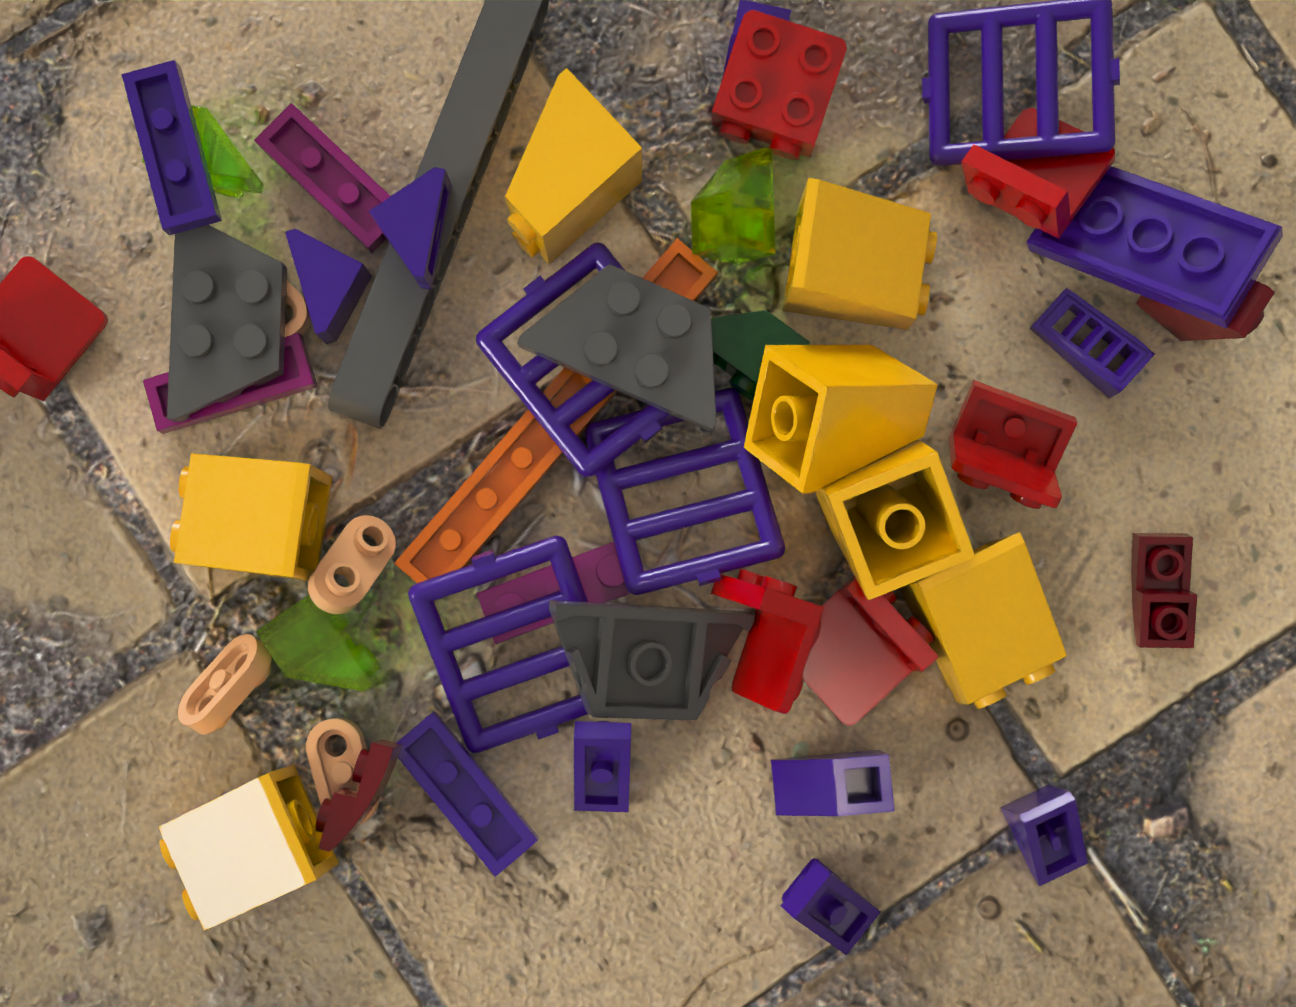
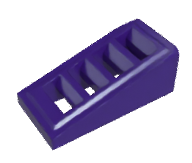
(1093, 369)

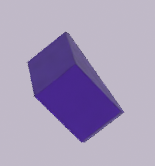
(415, 222)
(329, 283)
(1047, 832)

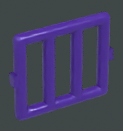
(990, 21)
(524, 378)
(702, 568)
(443, 642)

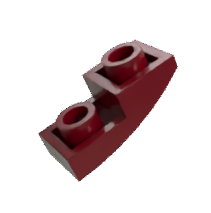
(1161, 590)
(350, 807)

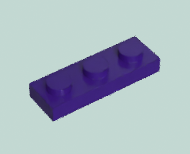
(171, 147)
(465, 794)

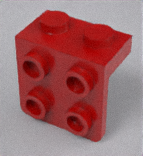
(777, 84)
(1035, 190)
(42, 329)
(1010, 445)
(777, 641)
(863, 652)

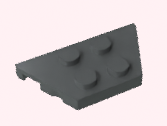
(223, 320)
(634, 342)
(646, 657)

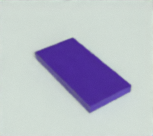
(1164, 245)

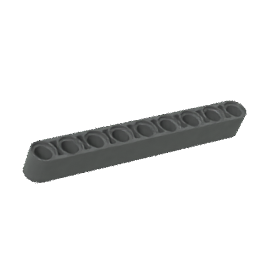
(463, 147)

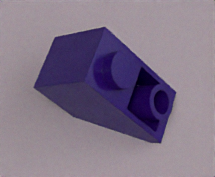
(833, 784)

